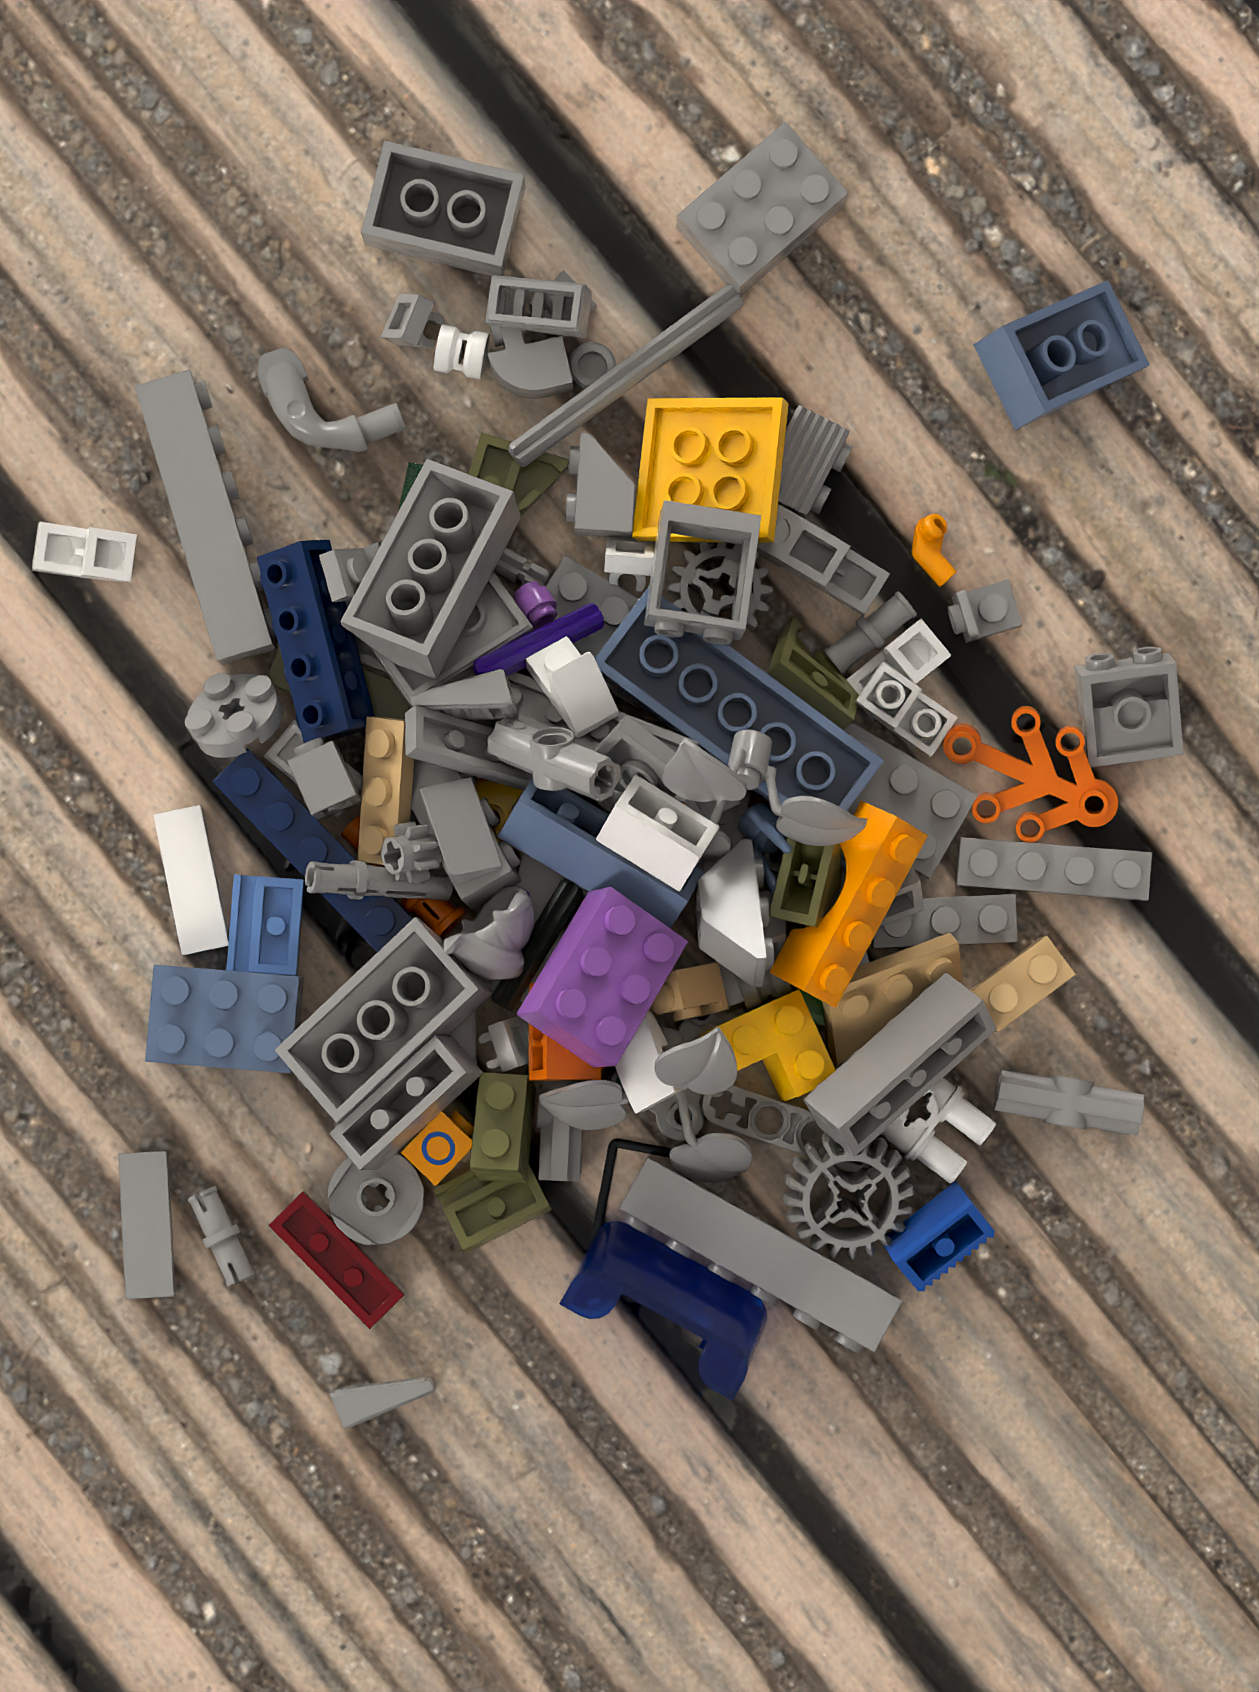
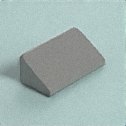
(461, 829)

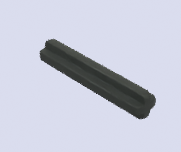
(540, 942)

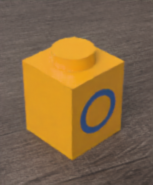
(440, 1145)

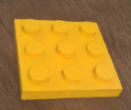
(713, 457)

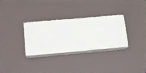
(191, 880)

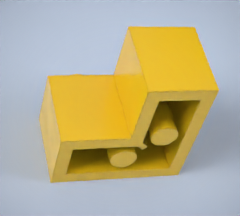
(785, 1041)

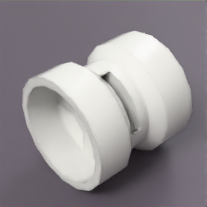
(450, 351)

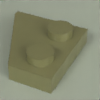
(495, 465)
(812, 677)

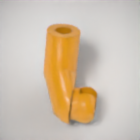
(927, 548)

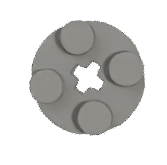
(254, 710)
(381, 1224)

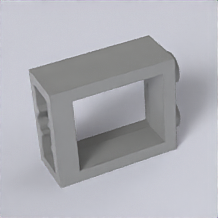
(712, 525)

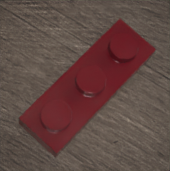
(336, 1259)

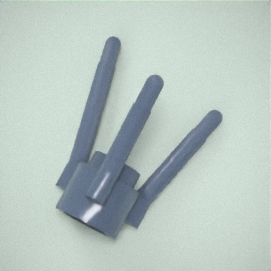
(760, 826)

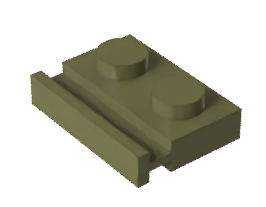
(489, 1209)

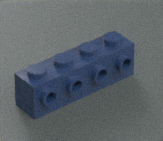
(314, 646)

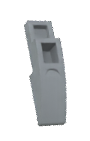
(823, 561)

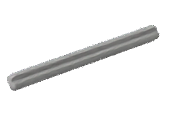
(625, 375)

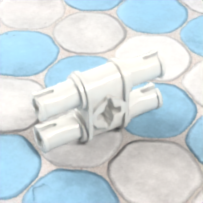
(917, 1137)

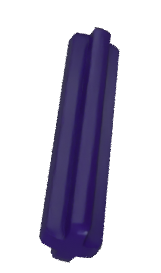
(513, 655)

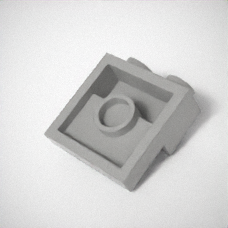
(1129, 707)

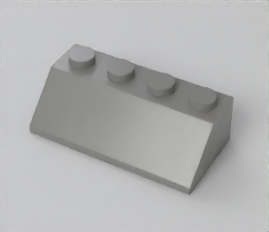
(432, 567)
(381, 1019)

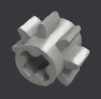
(411, 852)

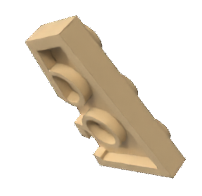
(884, 990)

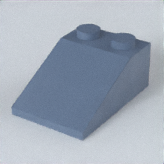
(1060, 354)

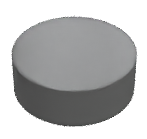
(590, 363)

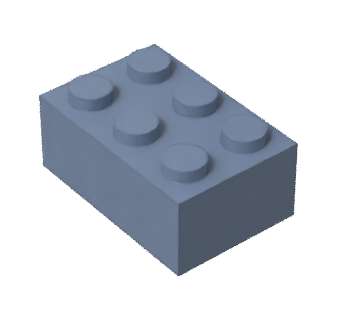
(221, 1017)

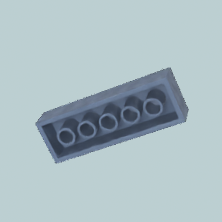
(716, 692)

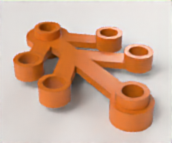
(1037, 778)

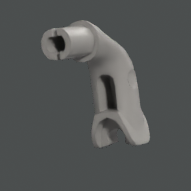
(283, 384)

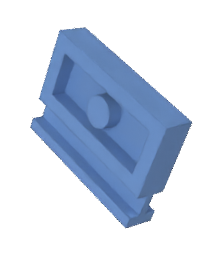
(265, 925)

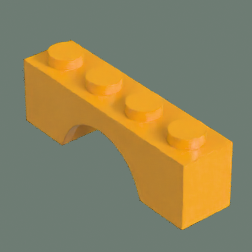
(876, 865)

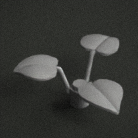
(703, 778)
(700, 1065)

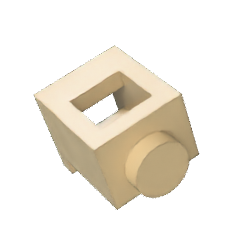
(691, 993)

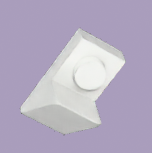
(573, 686)

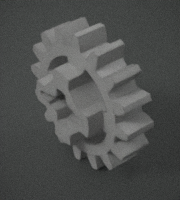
(700, 578)

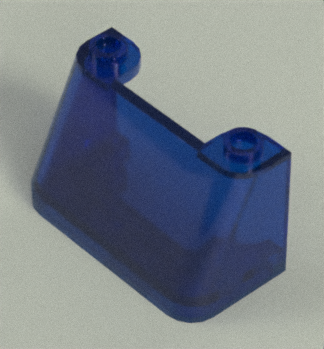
(677, 1288)

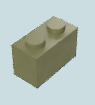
(503, 1127)

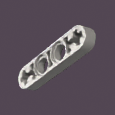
(786, 1137)

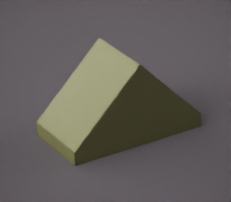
(806, 883)

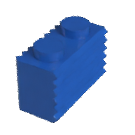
(938, 1236)

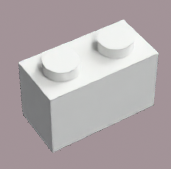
(657, 832)

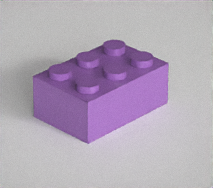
(602, 977)

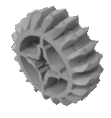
(835, 1208)

